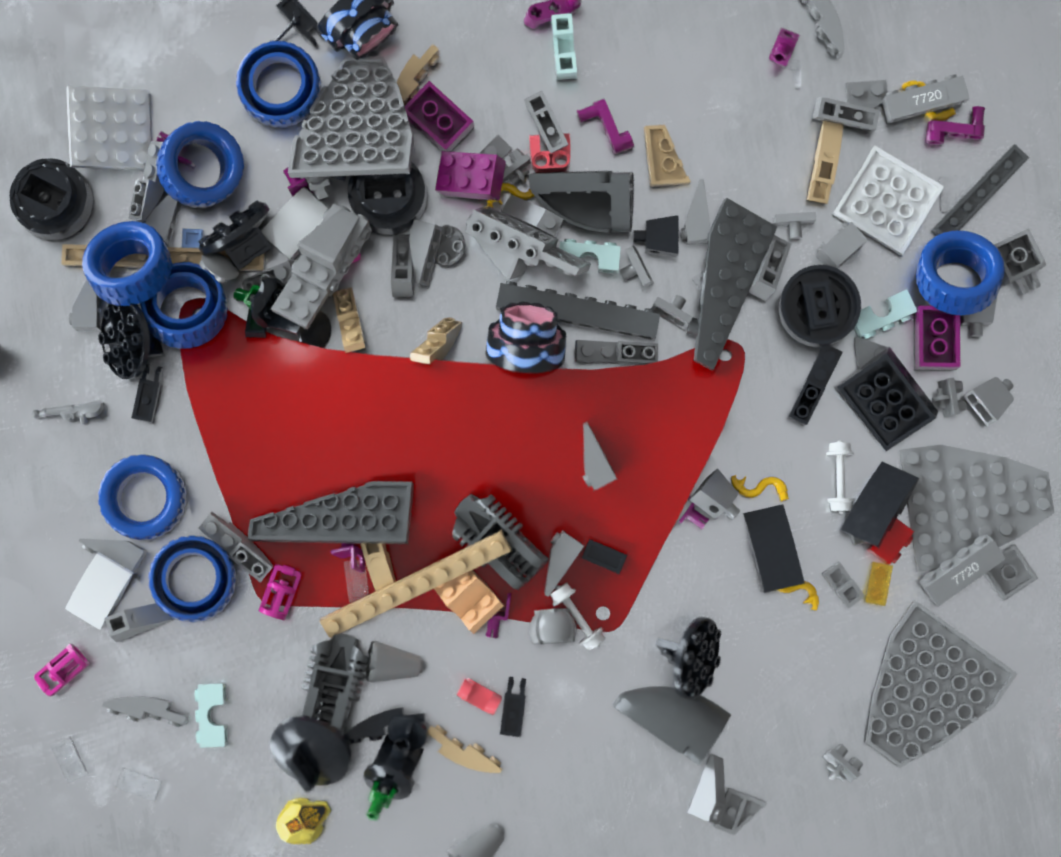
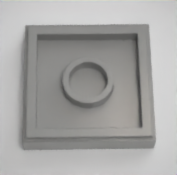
(1011, 574)

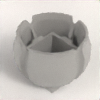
(552, 627)

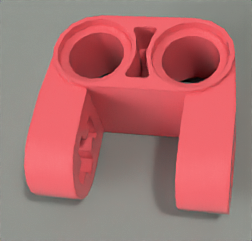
(550, 159)
(479, 696)

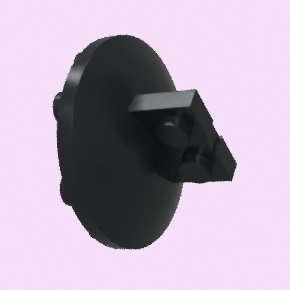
(242, 238)
(128, 340)
(693, 657)
(310, 751)

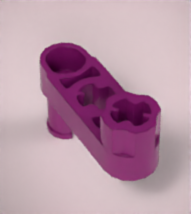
(541, 13)
(939, 129)
(618, 142)

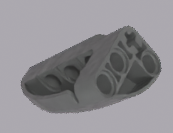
(588, 198)
(681, 723)

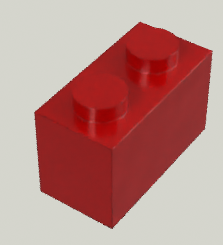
(892, 543)

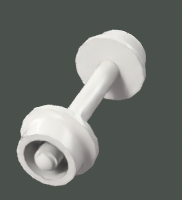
(840, 450)
(592, 638)

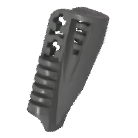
(482, 519)
(334, 680)

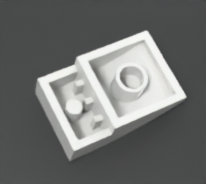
(295, 222)
(99, 590)

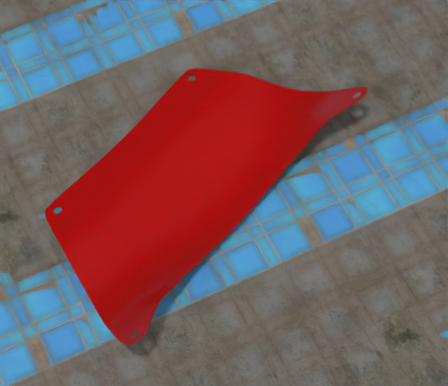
(315, 421)

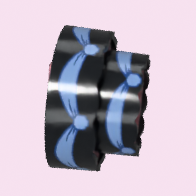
(358, 26)
(526, 339)

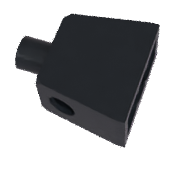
(660, 236)

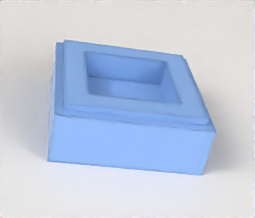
(191, 237)

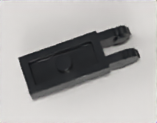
(294, 8)
(147, 395)
(513, 710)

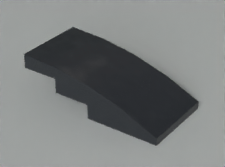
(880, 504)
(773, 548)

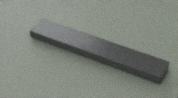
(982, 191)

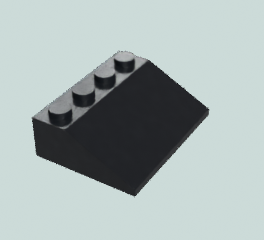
(888, 399)

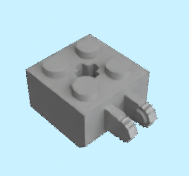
(1029, 262)

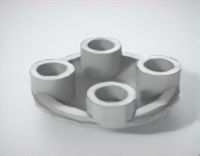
(451, 246)
(219, 266)

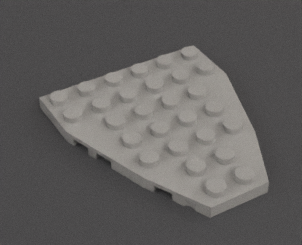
(355, 125)
(968, 496)
(930, 687)

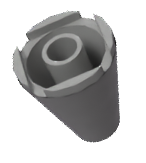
(391, 663)
(481, 844)

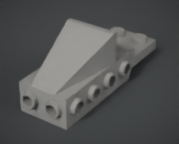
(517, 244)
(322, 264)

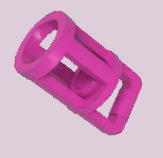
(280, 589)
(56, 671)

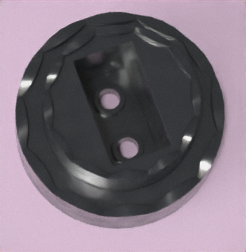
(63, 186)
(389, 213)
(801, 308)

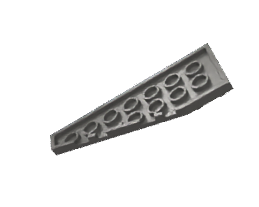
(732, 261)

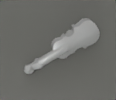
(83, 411)

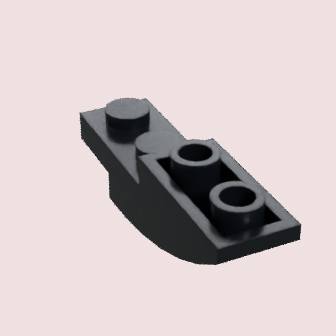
(815, 384)
(375, 725)

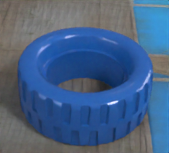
(286, 113)
(220, 143)
(114, 244)
(966, 249)
(197, 328)
(111, 497)
(211, 604)

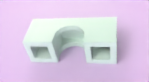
(564, 46)
(606, 255)
(900, 309)
(210, 733)

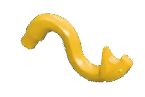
(935, 116)
(514, 191)
(778, 483)
(813, 597)

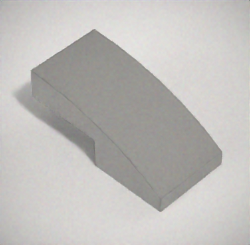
(843, 584)

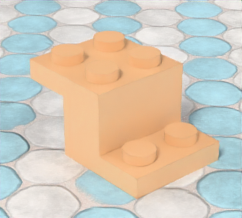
(470, 599)

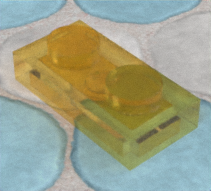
(878, 583)

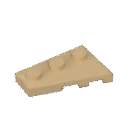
(663, 162)

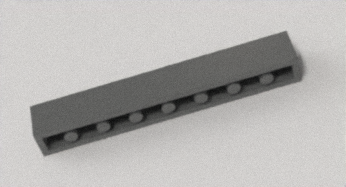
(586, 311)

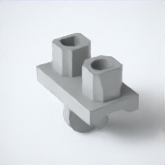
(520, 162)
(319, 184)
(947, 397)
(840, 767)

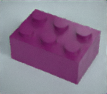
(438, 117)
(470, 175)
(936, 339)

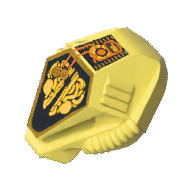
(302, 820)

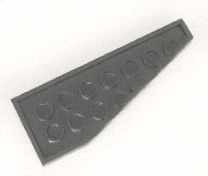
(362, 514)

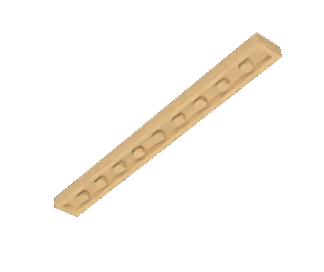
(73, 256)
(415, 584)

